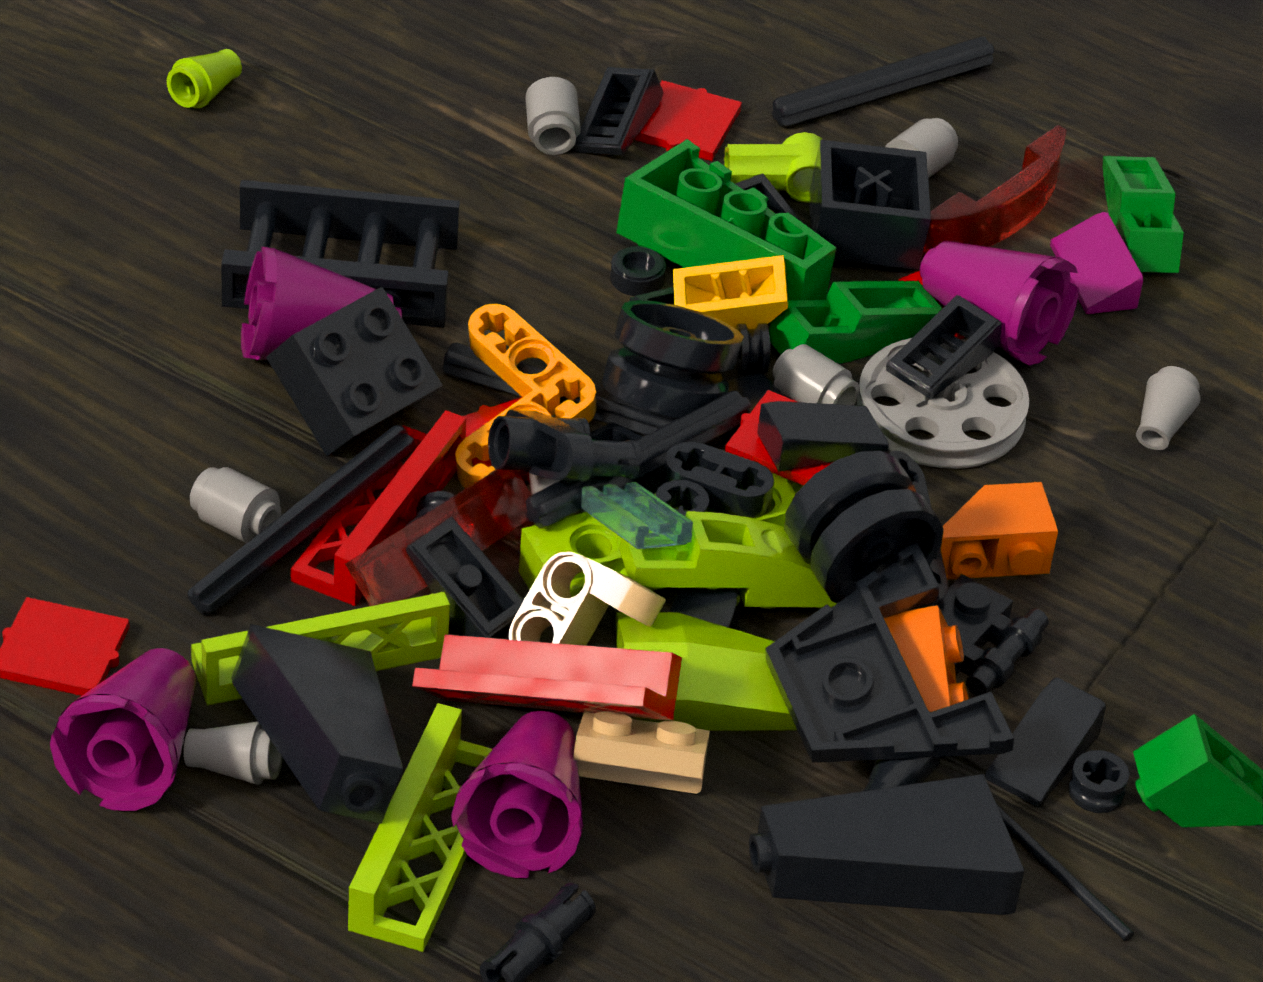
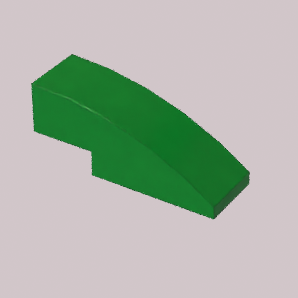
(1142, 211)
(855, 319)

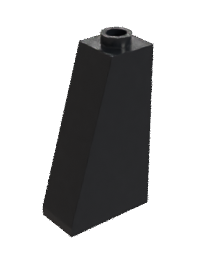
(323, 717)
(893, 848)

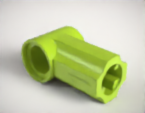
(785, 165)

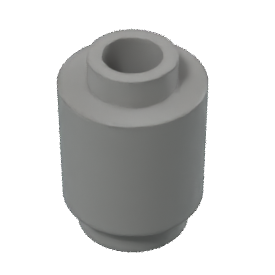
(553, 115)
(930, 136)
(813, 378)
(234, 502)

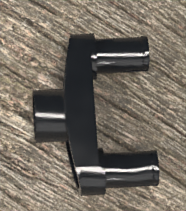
(557, 448)

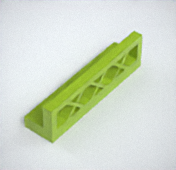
(393, 632)
(399, 839)

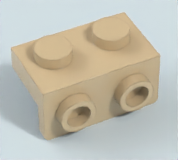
(641, 752)

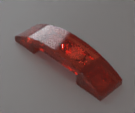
(1007, 206)
(483, 509)

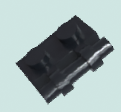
(985, 617)

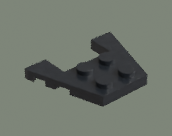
(854, 689)

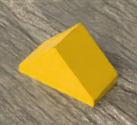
(735, 291)

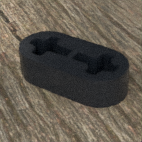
(722, 477)

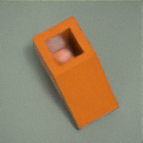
(1001, 533)
(930, 654)

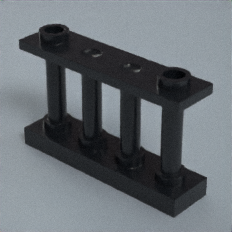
(351, 216)

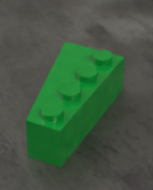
(703, 218)

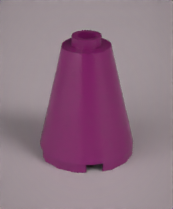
(1016, 287)
(289, 296)
(127, 732)
(523, 800)

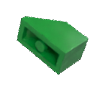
(1199, 778)

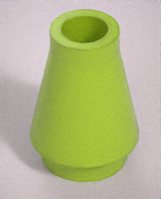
(200, 78)

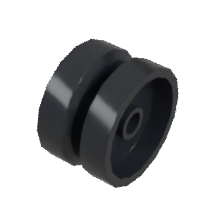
(670, 358)
(858, 520)

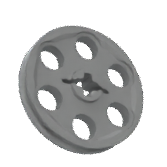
(949, 412)

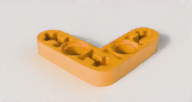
(538, 391)

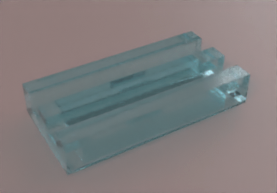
(635, 513)

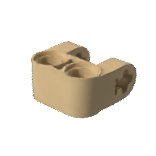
(578, 616)

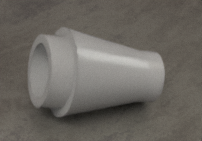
(1167, 404)
(234, 751)

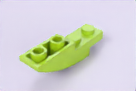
(730, 554)

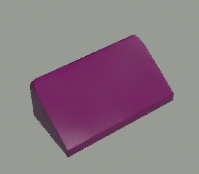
(1104, 265)

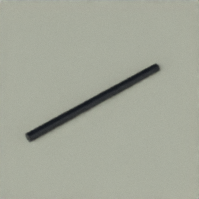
(1066, 877)

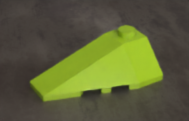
(721, 673)

